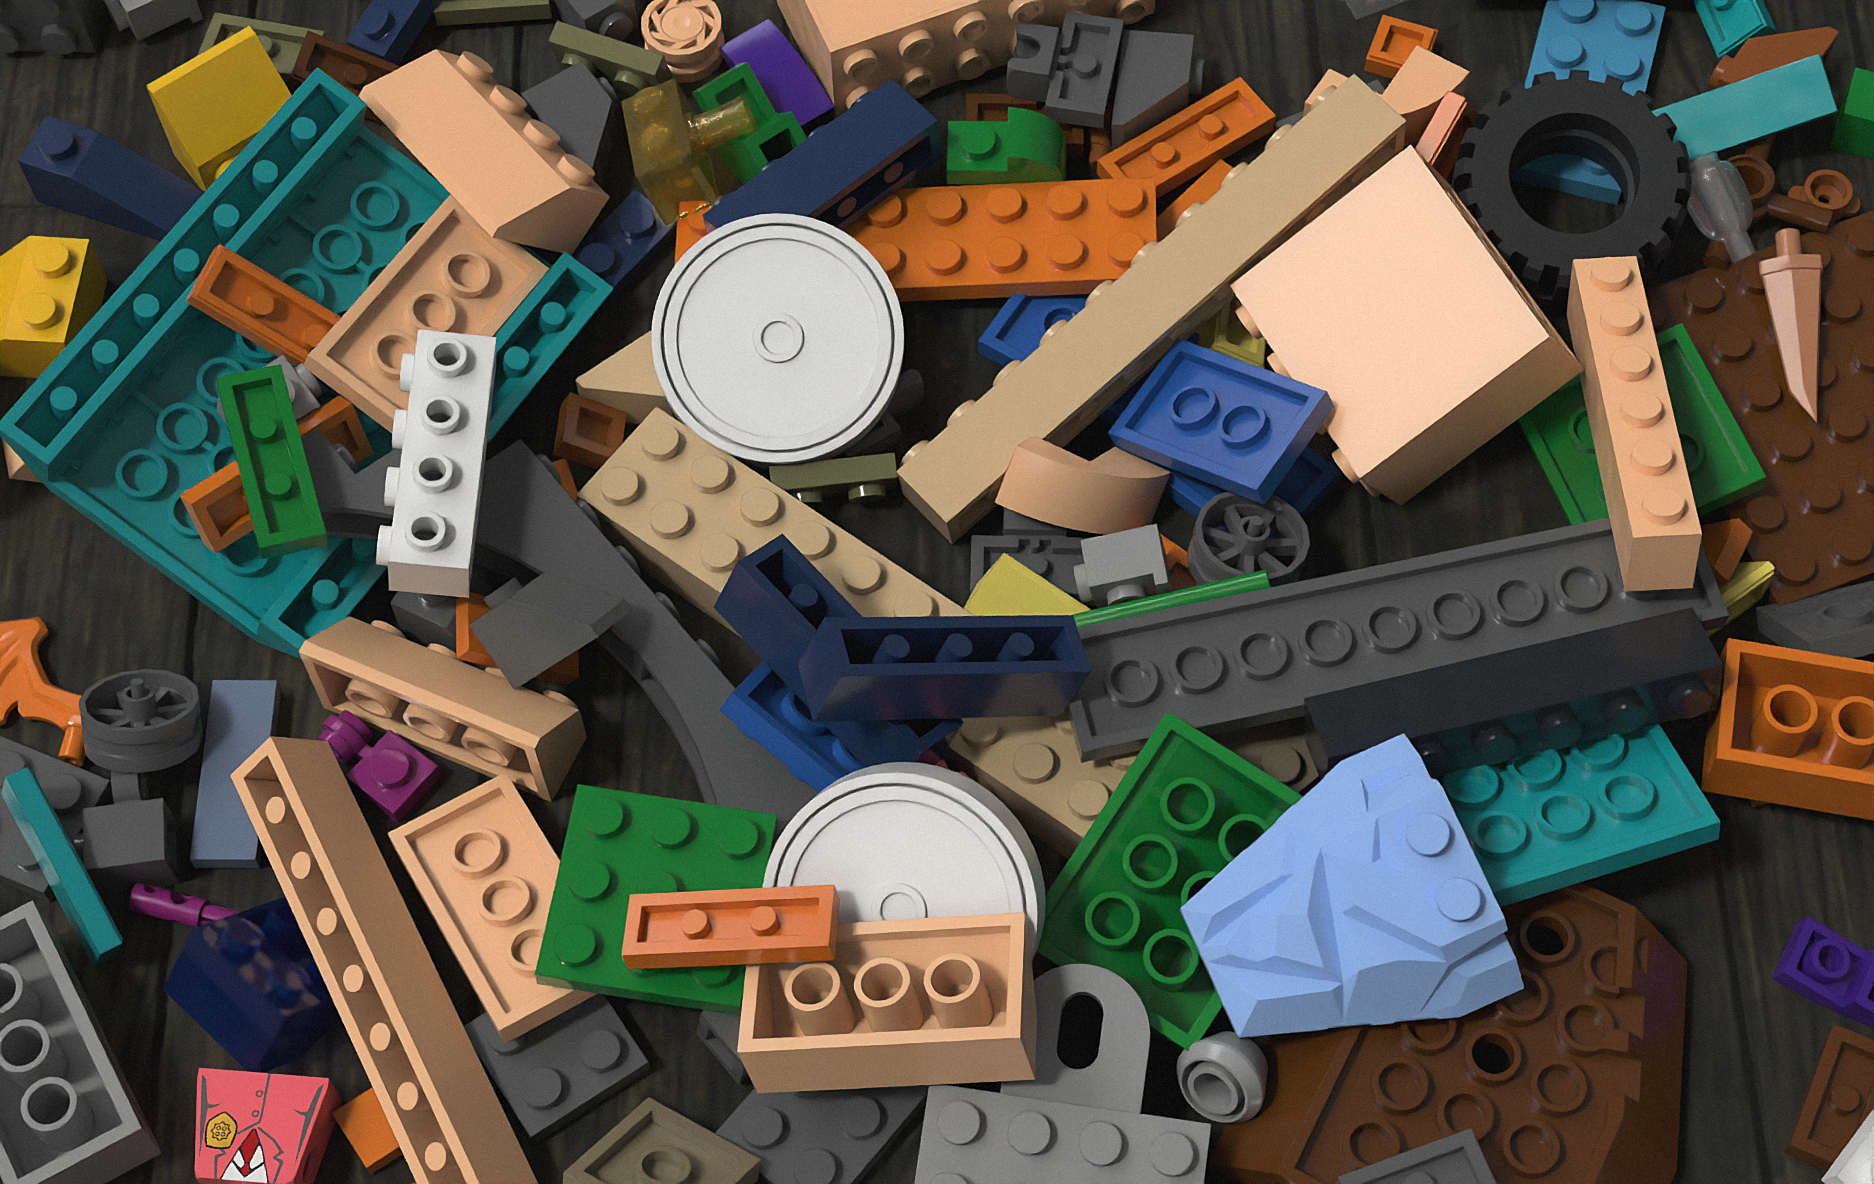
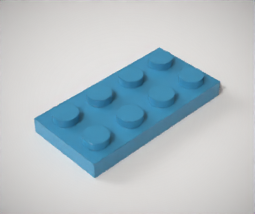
(1605, 40)

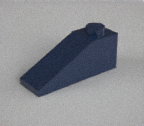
(104, 180)

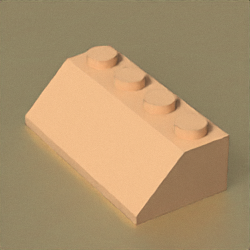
(488, 150)
(445, 704)
(896, 1008)

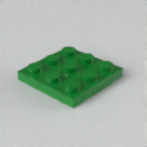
(1712, 444)
(646, 845)

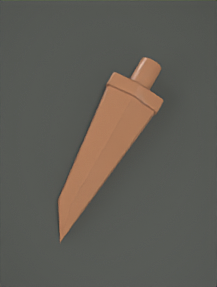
(1794, 304)

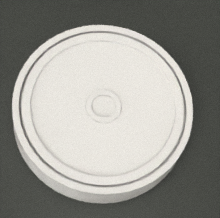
(778, 340)
(912, 847)

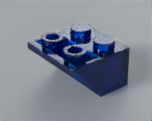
(254, 986)

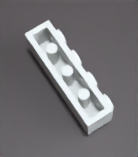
(440, 464)

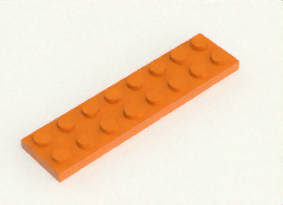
(998, 237)

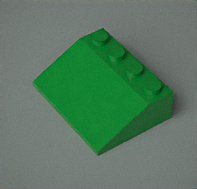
(1150, 850)

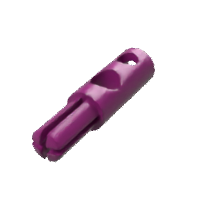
(174, 906)

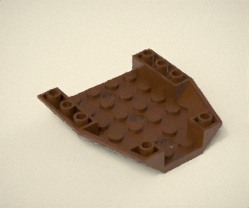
(1585, 1086)

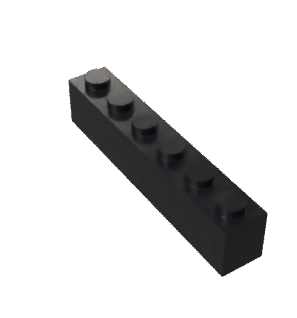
(1526, 697)

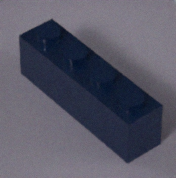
(842, 165)
(776, 607)
(942, 667)

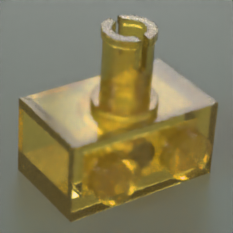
(674, 146)

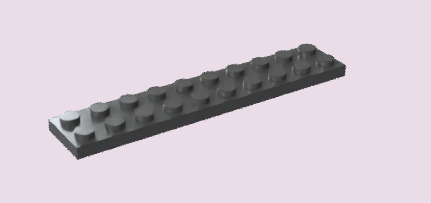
(1267, 649)

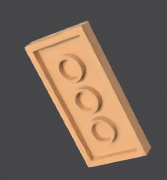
(440, 281)
(490, 893)

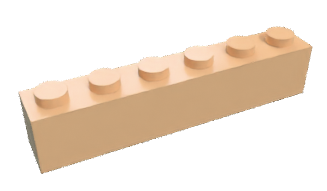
(1633, 426)

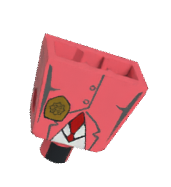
(261, 1126)

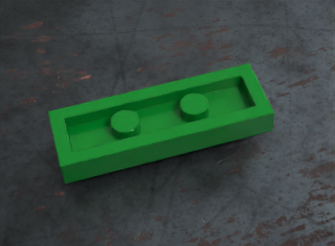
(271, 461)

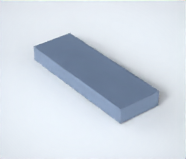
(238, 723)

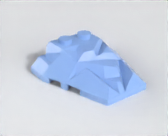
(1355, 909)

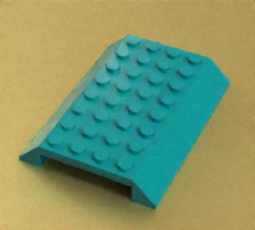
(135, 395)

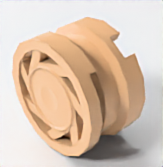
(685, 36)

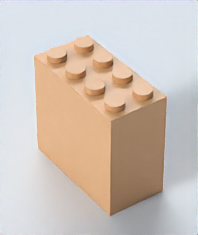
(1406, 328)

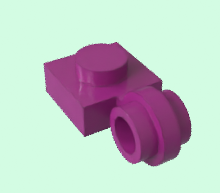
(388, 774)

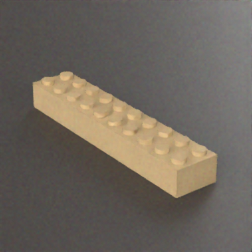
(700, 511)

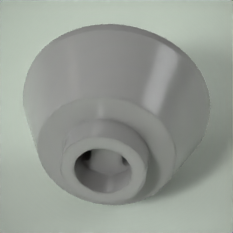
(1223, 1077)

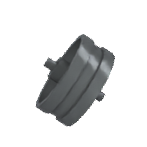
(1248, 543)
(141, 720)

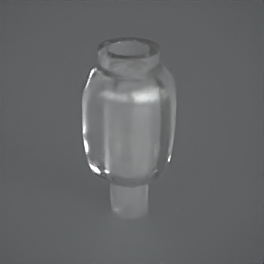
(1721, 204)

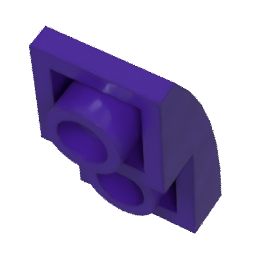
(780, 72)
(1829, 971)

